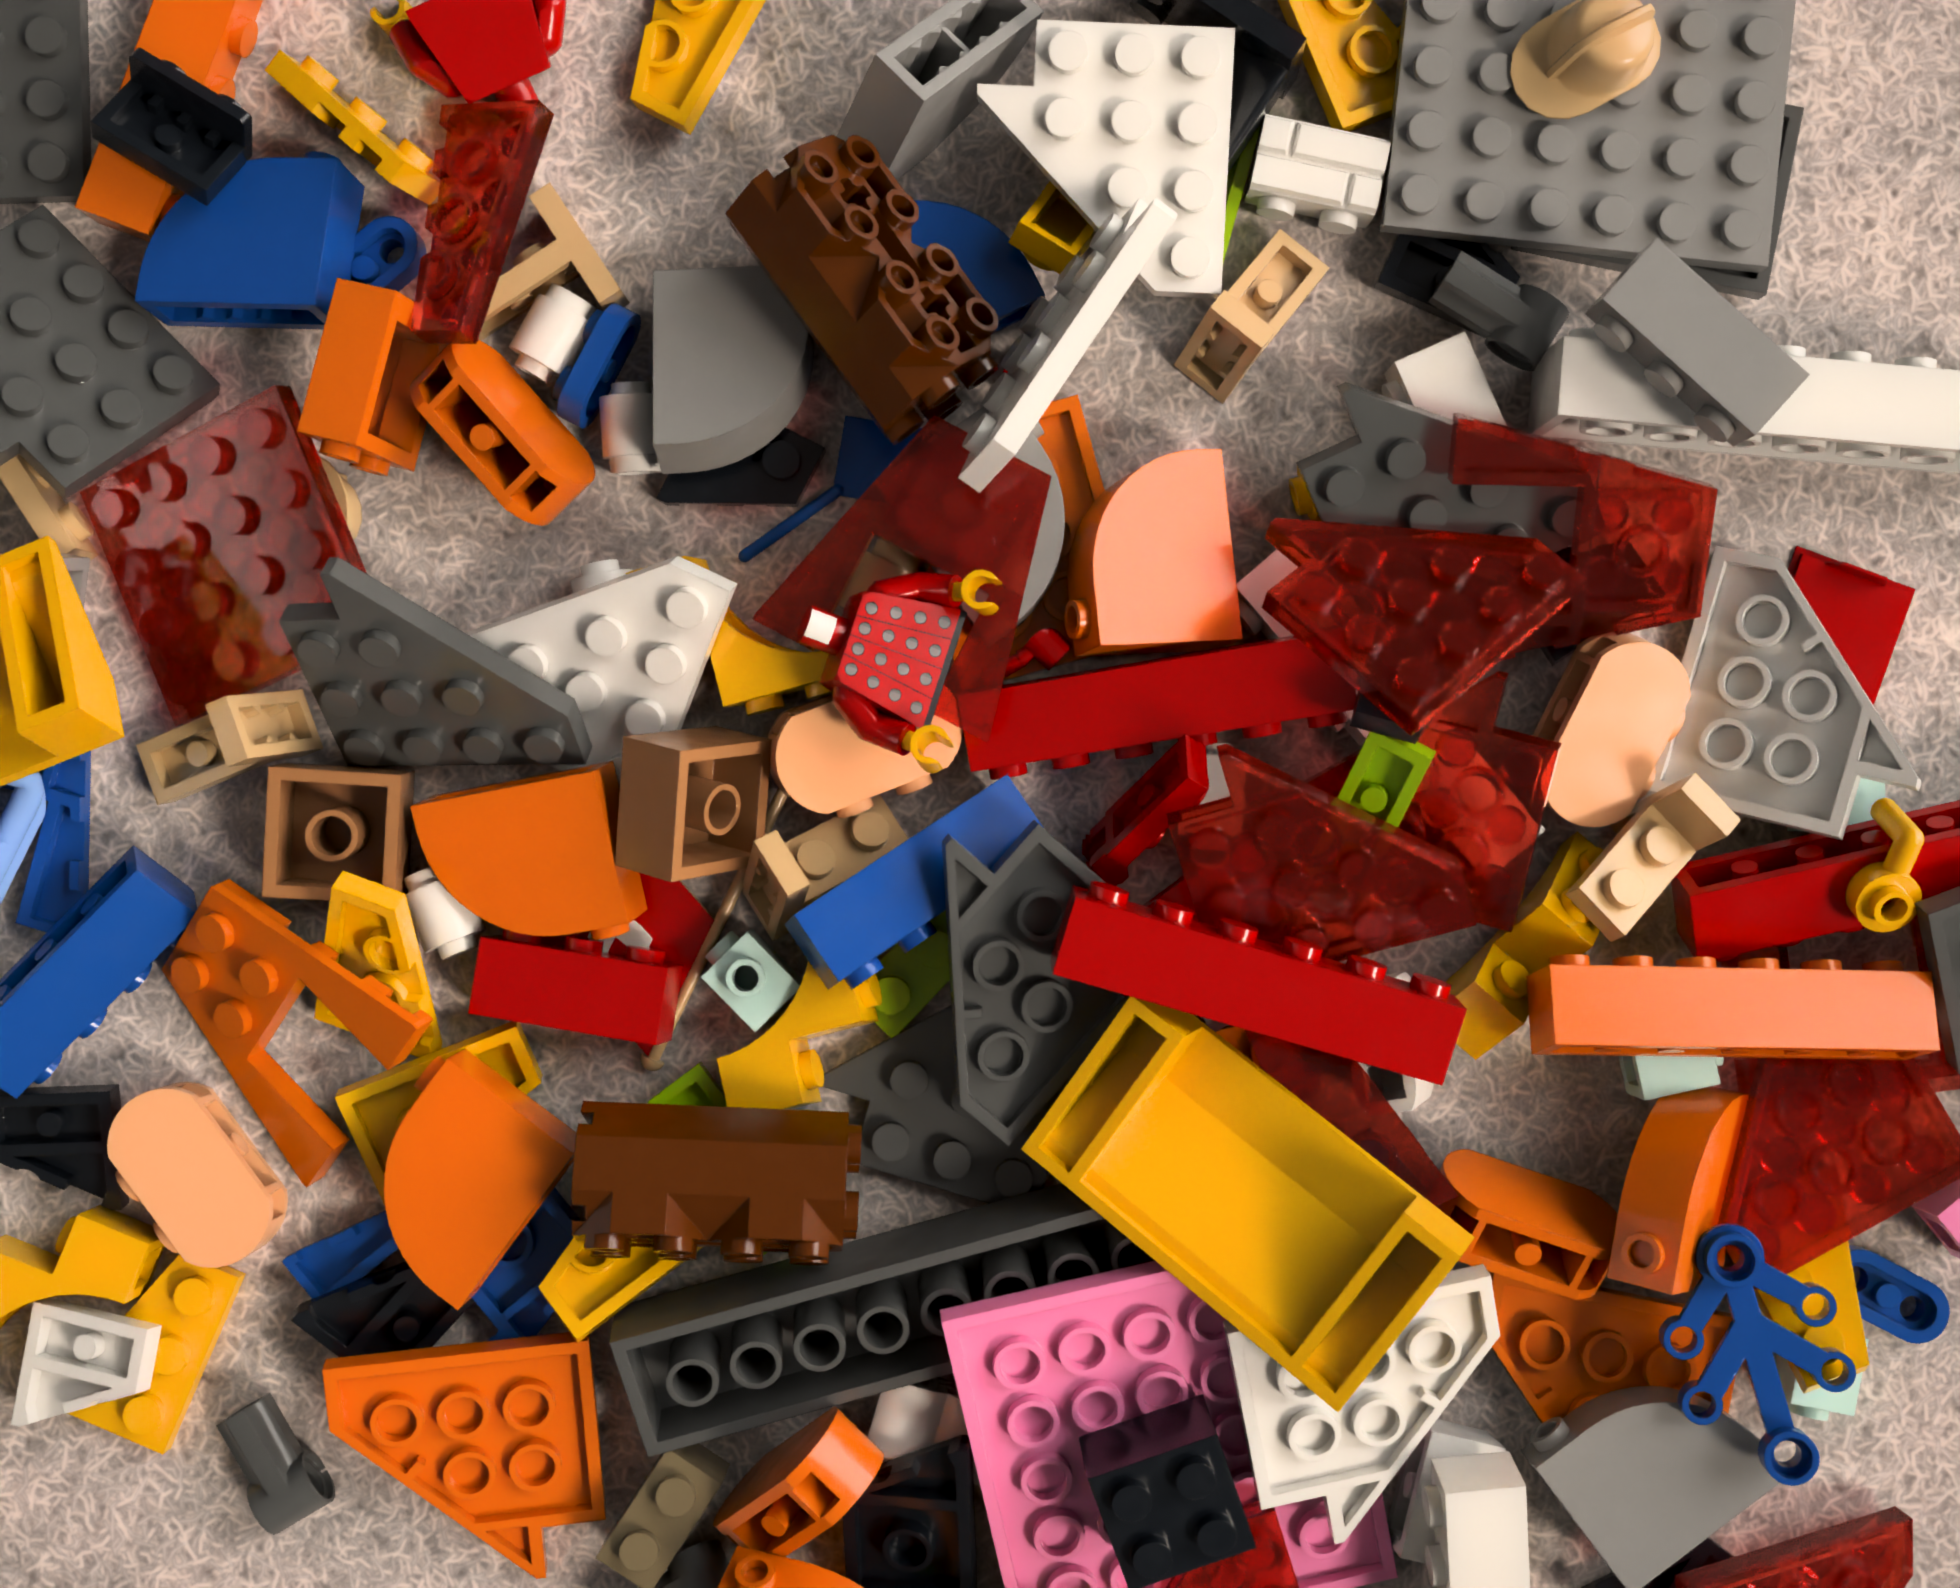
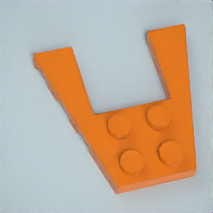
(240, 979)

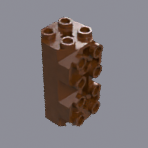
(881, 309)
(715, 1180)

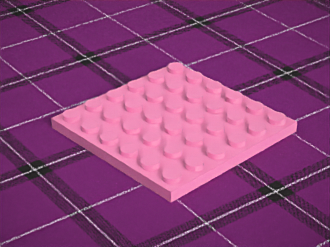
(1088, 1356)

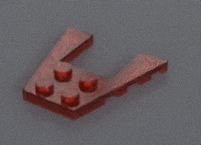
(950, 526)
(1635, 528)

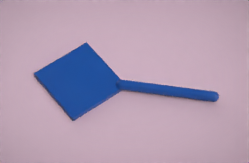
(861, 460)

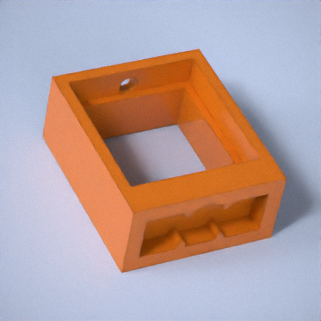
(363, 380)

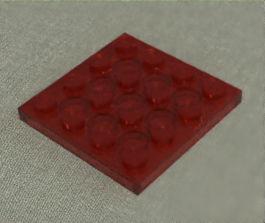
(218, 544)

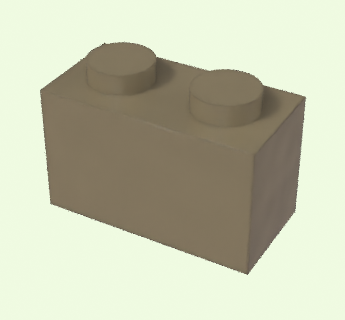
(663, 1513)

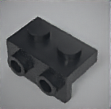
(176, 128)

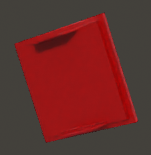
(1857, 610)

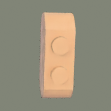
(1613, 721)
(830, 769)
(196, 1174)

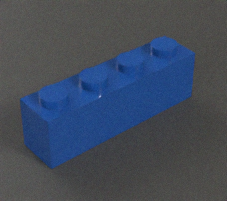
(903, 889)
(86, 963)

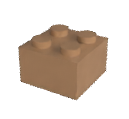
(691, 801)
(332, 823)

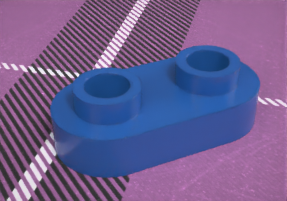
(372, 250)
(607, 345)
(1885, 1286)

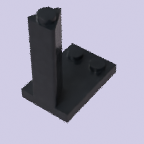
(1264, 55)

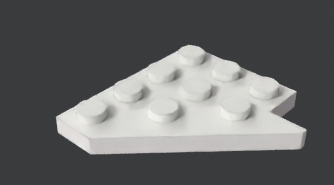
(1060, 335)
(622, 649)
(1775, 706)
(1349, 1456)

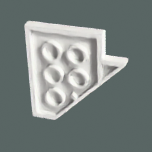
(1128, 119)

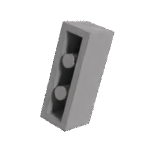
(1695, 345)

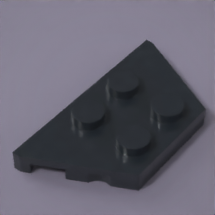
(916, 1522)

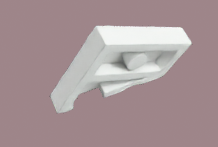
(81, 1360)

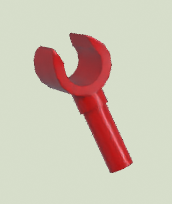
(1045, 645)

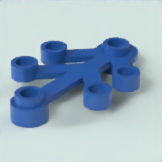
(1754, 1339)

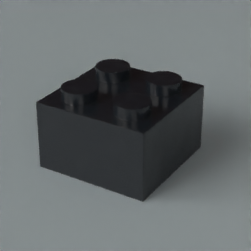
(1166, 1492)

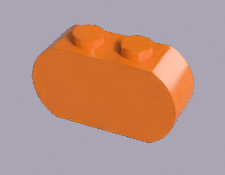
(502, 431)
(1530, 1224)
(800, 1486)

